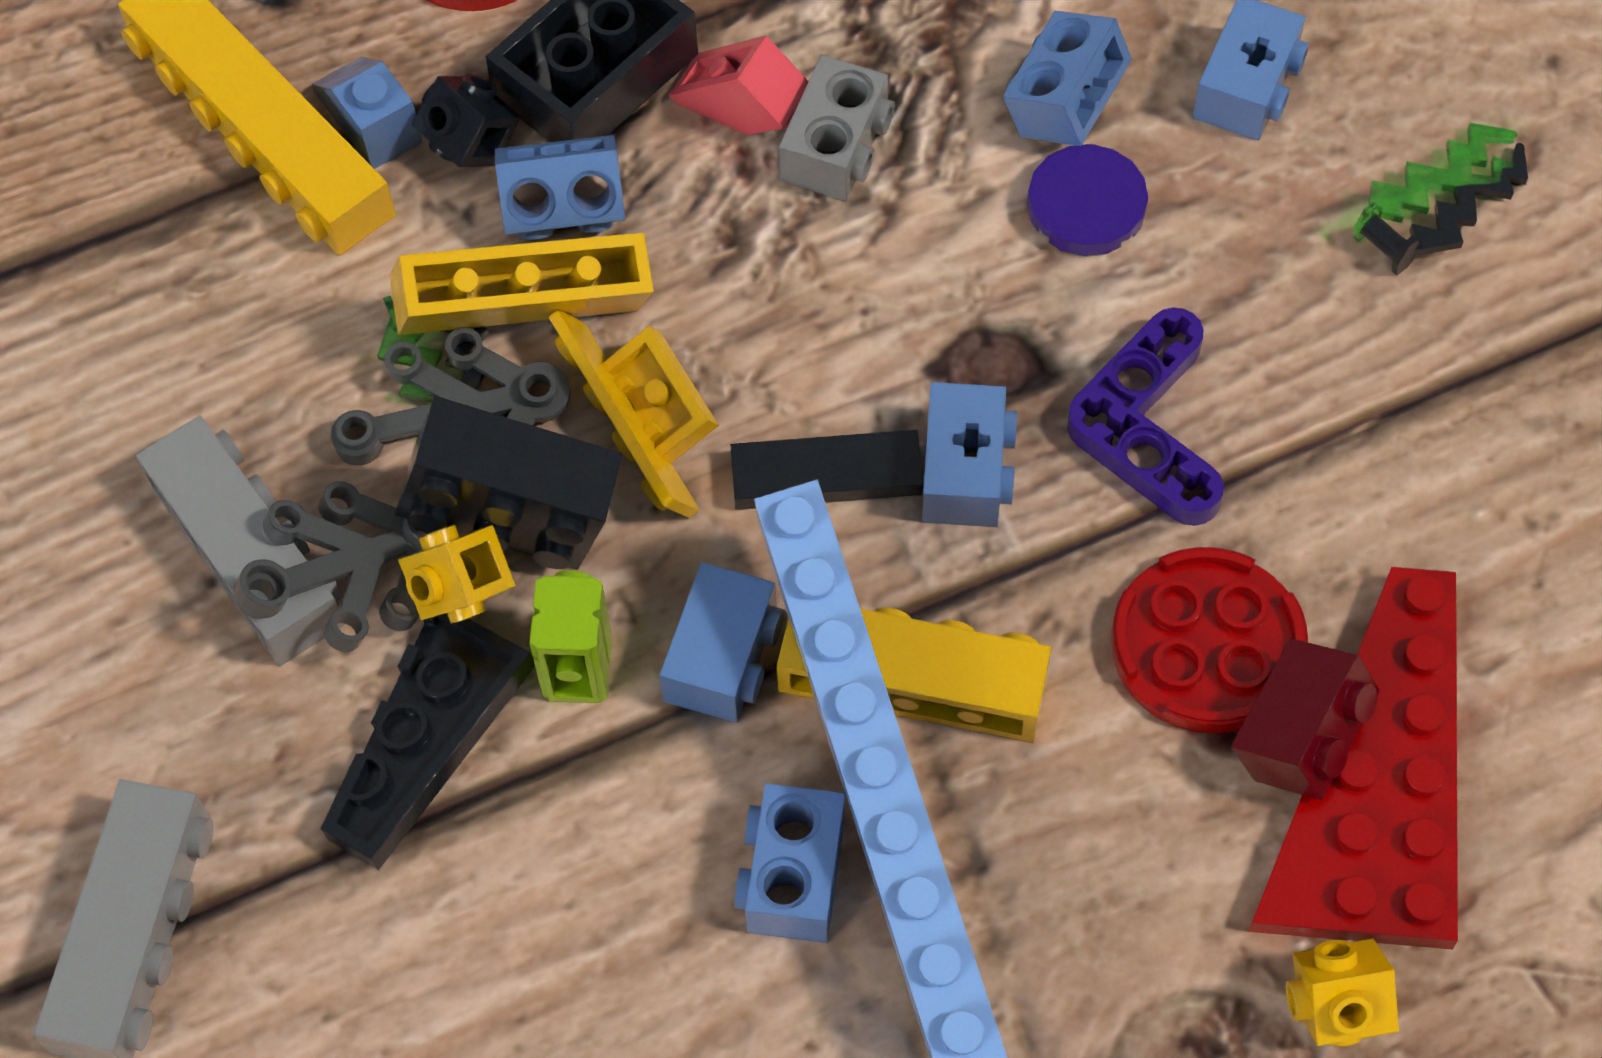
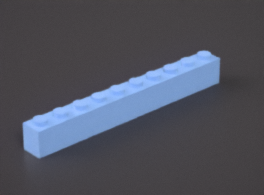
(877, 777)

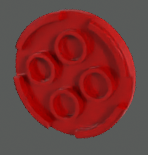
(1202, 636)

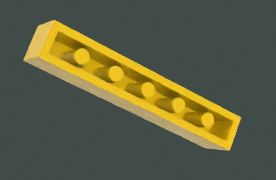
(261, 117)

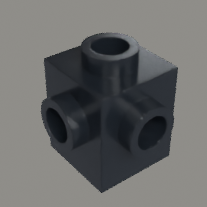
(465, 120)

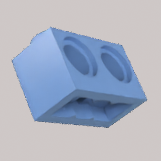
(1067, 78)
(558, 169)
(805, 863)

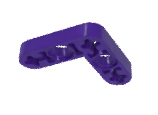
(1126, 411)

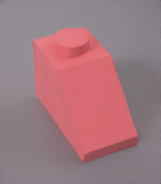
(742, 86)

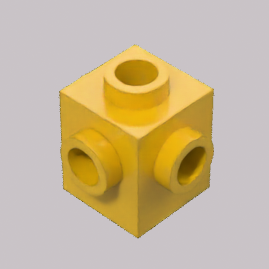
(456, 572)
(1343, 992)

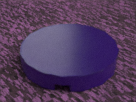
(1087, 199)

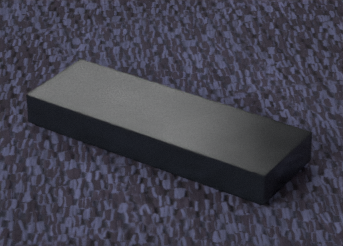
(843, 464)

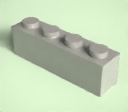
(224, 519)
(125, 923)

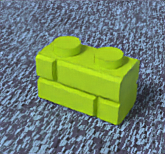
(571, 637)

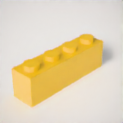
(520, 283)
(945, 673)

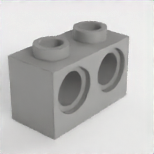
(826, 125)

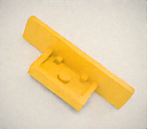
(647, 400)

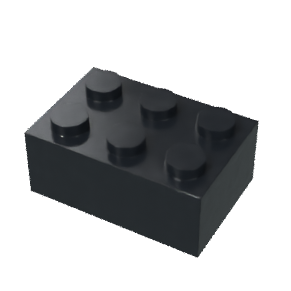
(591, 62)
(529, 483)

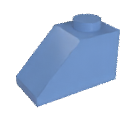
(370, 109)

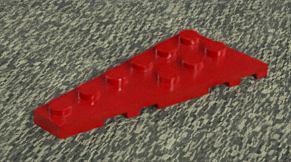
(1384, 838)

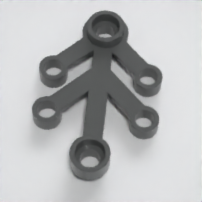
(510, 398)
(350, 555)

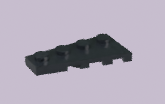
(437, 712)

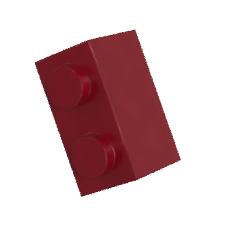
(1306, 719)

